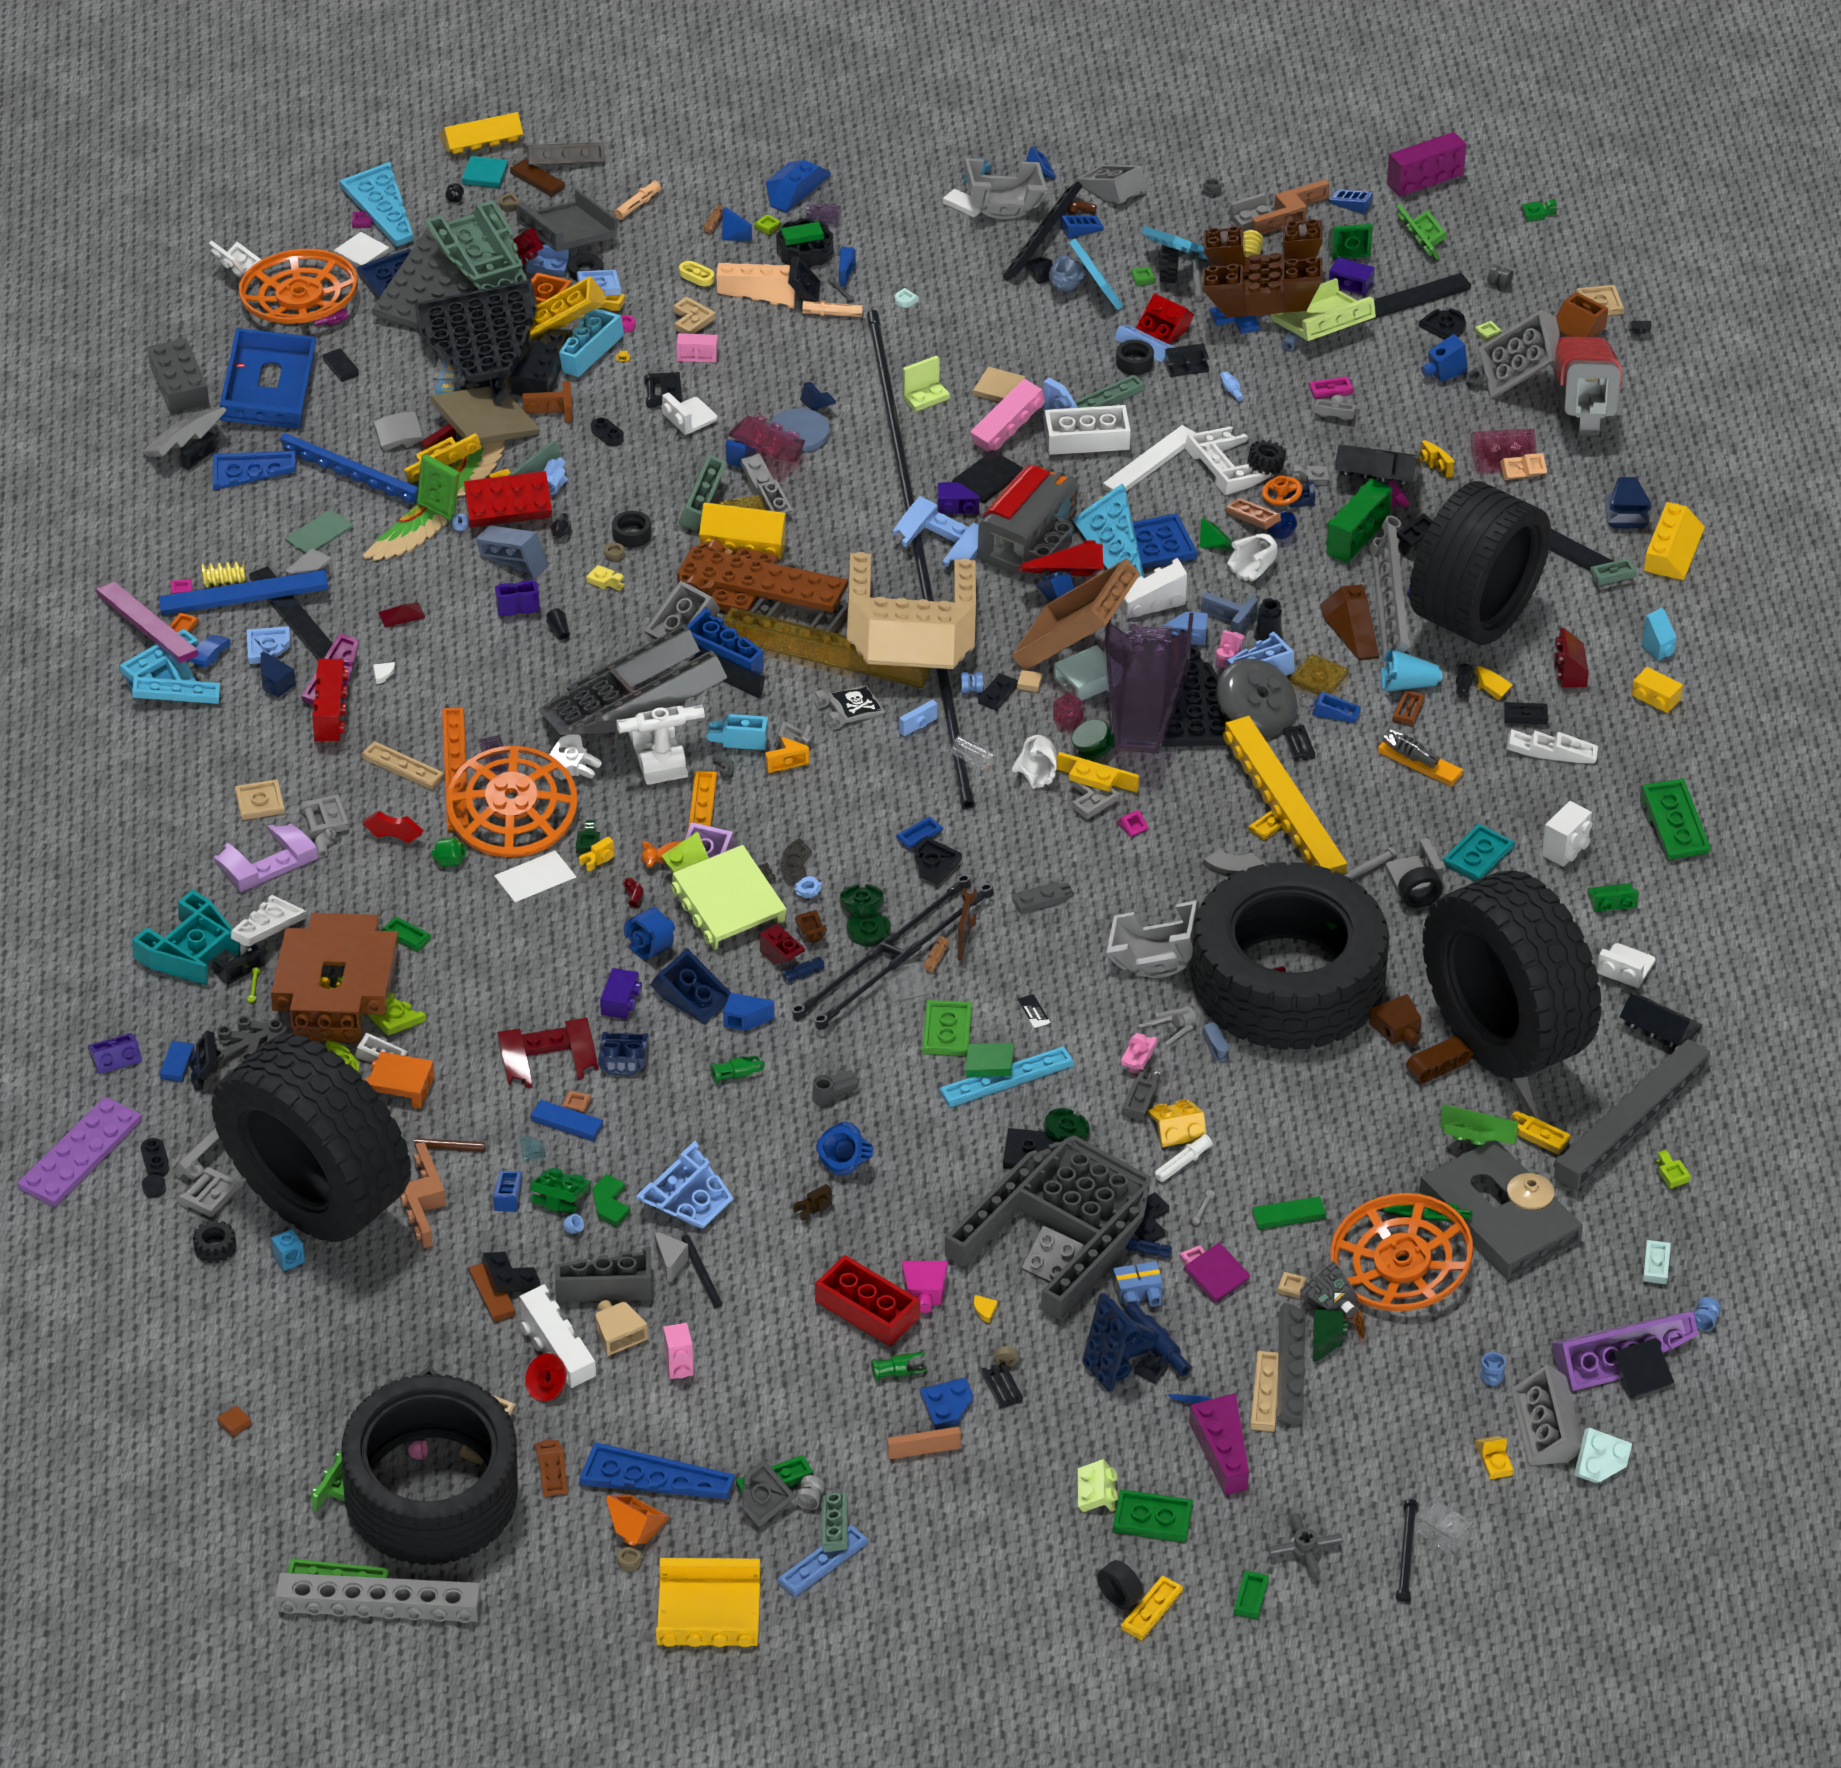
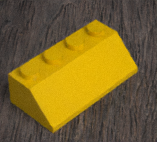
(481, 132)
(567, 306)
(744, 528)
(1674, 542)

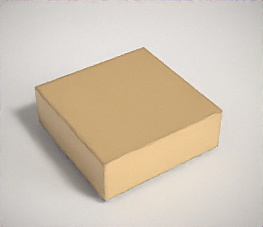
(1029, 681)
(1291, 1285)

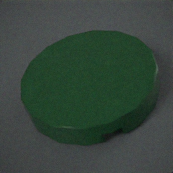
(861, 899)
(869, 934)
(1063, 1124)

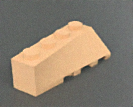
(757, 282)

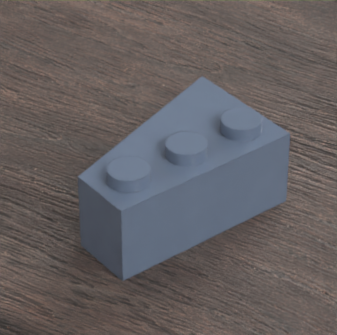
(514, 547)

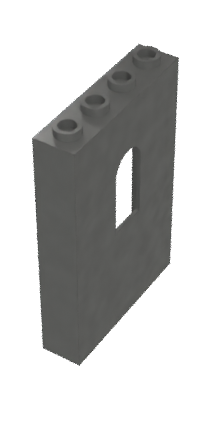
(1507, 1234)

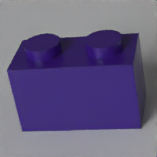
(1352, 275)
(620, 993)

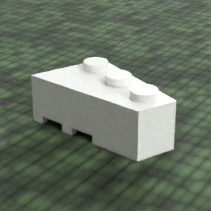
(1156, 592)

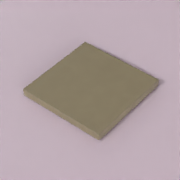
(475, 412)

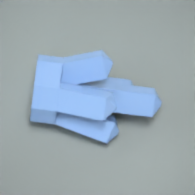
(555, 474)

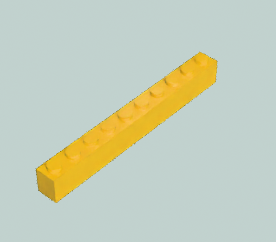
(1282, 795)

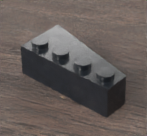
(540, 366)

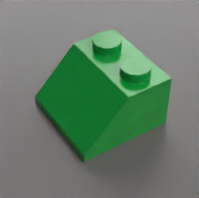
(1350, 241)

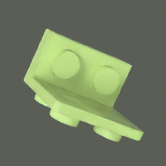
(923, 384)

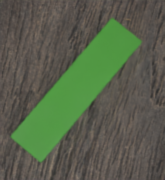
(326, 1568)

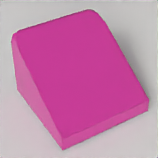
(1133, 823)

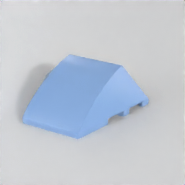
(688, 1190)

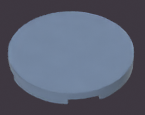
(808, 423)

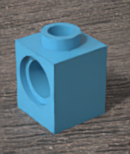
(287, 1250)

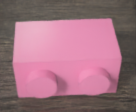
(678, 1351)

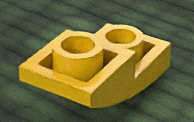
(1435, 456)

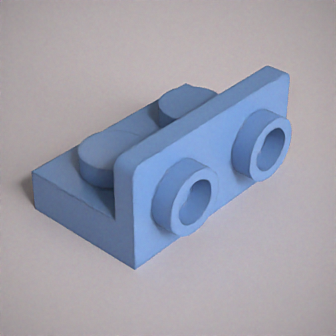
(549, 262)

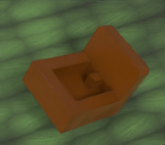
(810, 926)

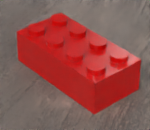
(507, 499)
(867, 1300)

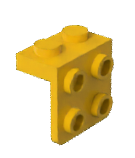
(1178, 1122)

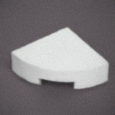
(383, 671)

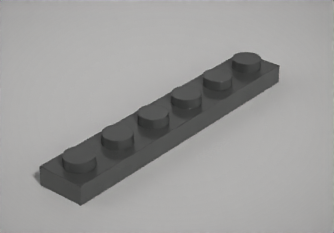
(1291, 1364)

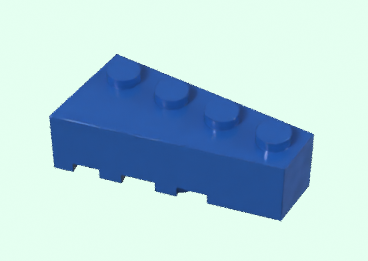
(724, 641)

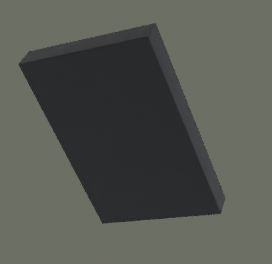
(989, 475)

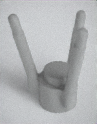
(1181, 1017)

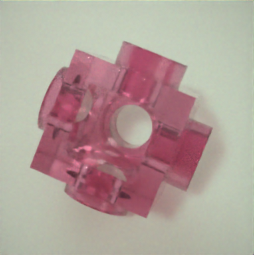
(1068, 711)

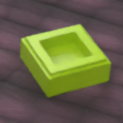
(767, 224)

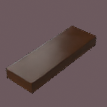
(537, 178)

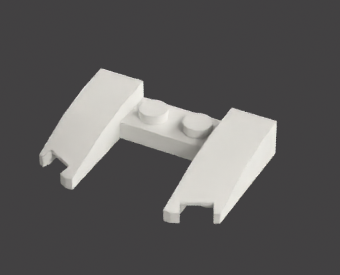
(1209, 448)

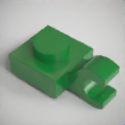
(1537, 211)

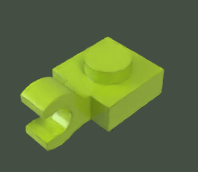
(1672, 1171)

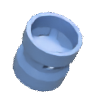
(977, 682)
(1706, 1313)
(1492, 1368)

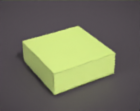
(1488, 331)

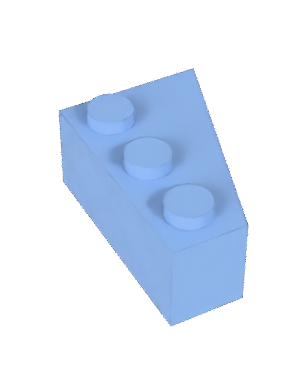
(1271, 650)

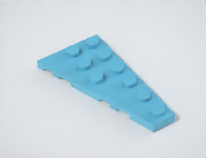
(380, 198)
(1111, 524)

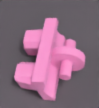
(1229, 646)
(1138, 1052)

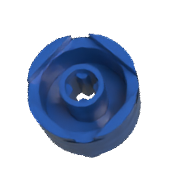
(649, 933)

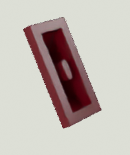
(401, 614)

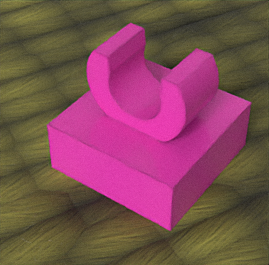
(1397, 496)

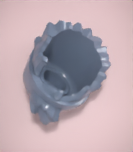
(1066, 273)

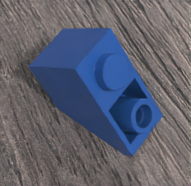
(1055, 585)
(747, 1012)

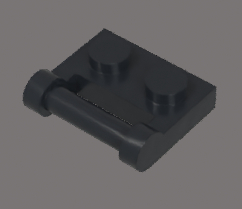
(669, 383)

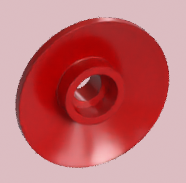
(538, 1377)

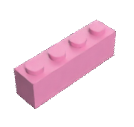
(1008, 416)

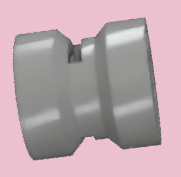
(810, 1491)

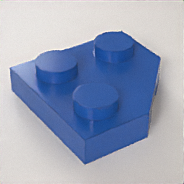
(947, 1402)

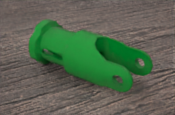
(736, 1068)
(895, 1366)

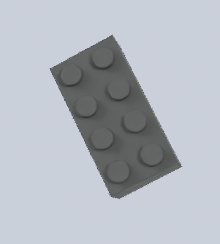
(178, 375)

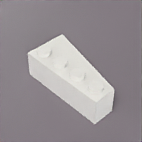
(552, 1335)

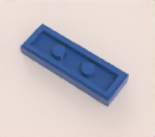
(566, 1120)

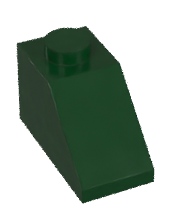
(1327, 1332)

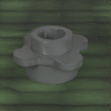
(1476, 378)

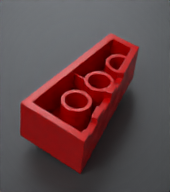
(329, 700)

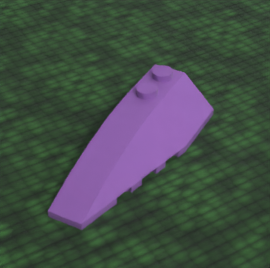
(1588, 1357)

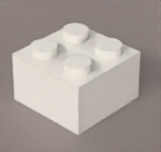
(1567, 834)

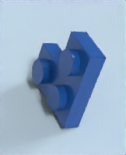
(1244, 324)

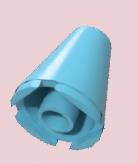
(1407, 672)

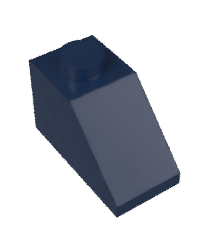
(276, 675)

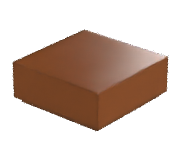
(234, 1421)

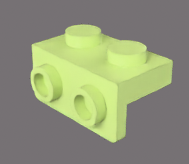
(1097, 1486)

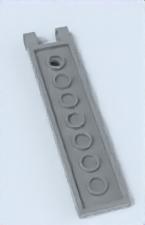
(1390, 588)

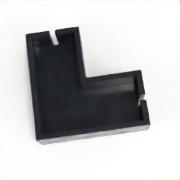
(1378, 463)

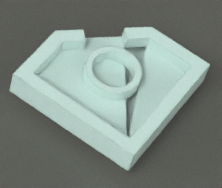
(1601, 1456)

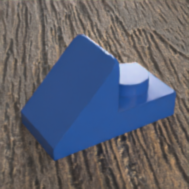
(736, 451)

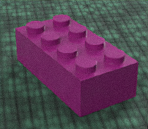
(1426, 164)

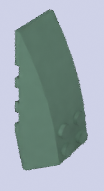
(480, 246)

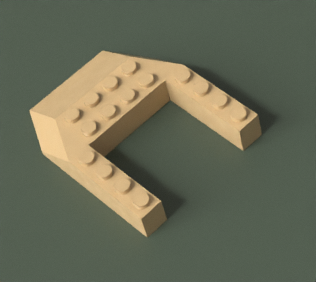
(911, 630)

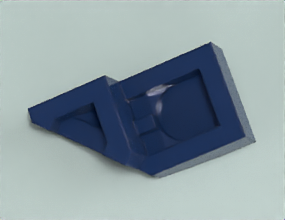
(814, 398)

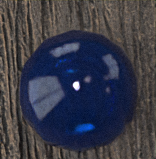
(1285, 527)

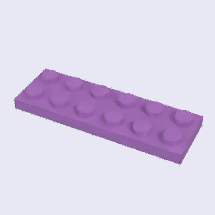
(79, 1151)

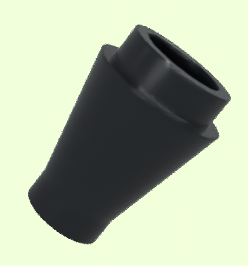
(558, 622)

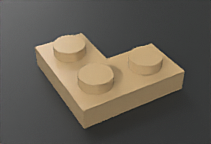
(693, 316)

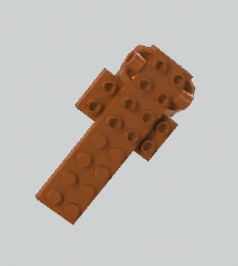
(751, 574)

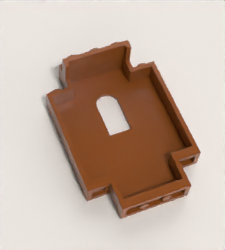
(366, 980)

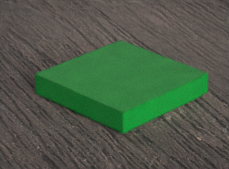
(989, 1059)

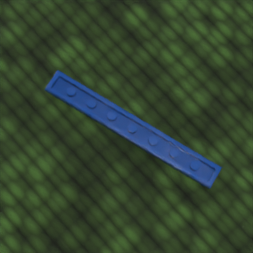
(243, 592)

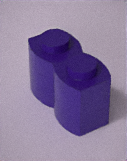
(517, 598)

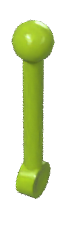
(252, 998)

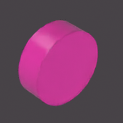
(628, 323)

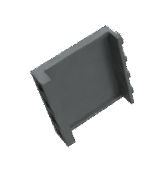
(569, 223)

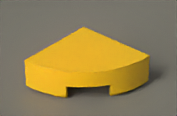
(985, 1307)

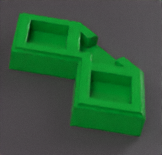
(606, 1206)

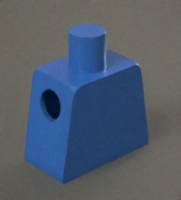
(1446, 359)

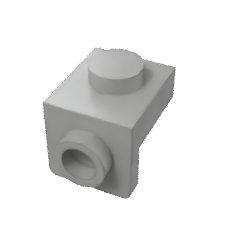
(790, 732)

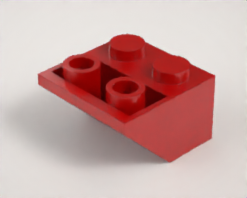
(1164, 319)

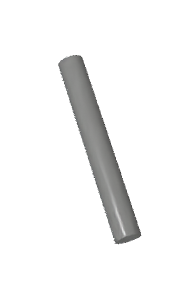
(1197, 280)

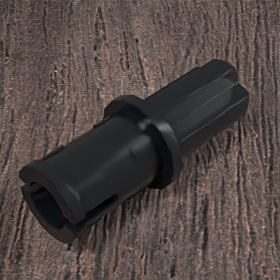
(1464, 680)

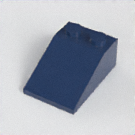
(691, 987)

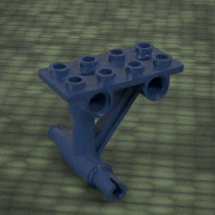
(1123, 1335)

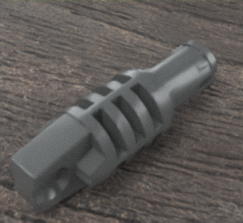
(1410, 748)

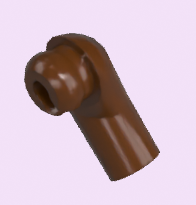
(1082, 206)

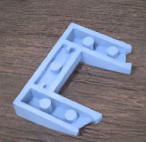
(924, 515)

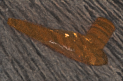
(1359, 1322)

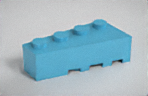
(590, 340)

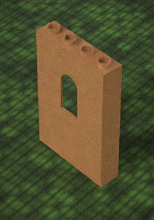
(1076, 614)

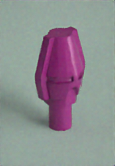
(334, 318)

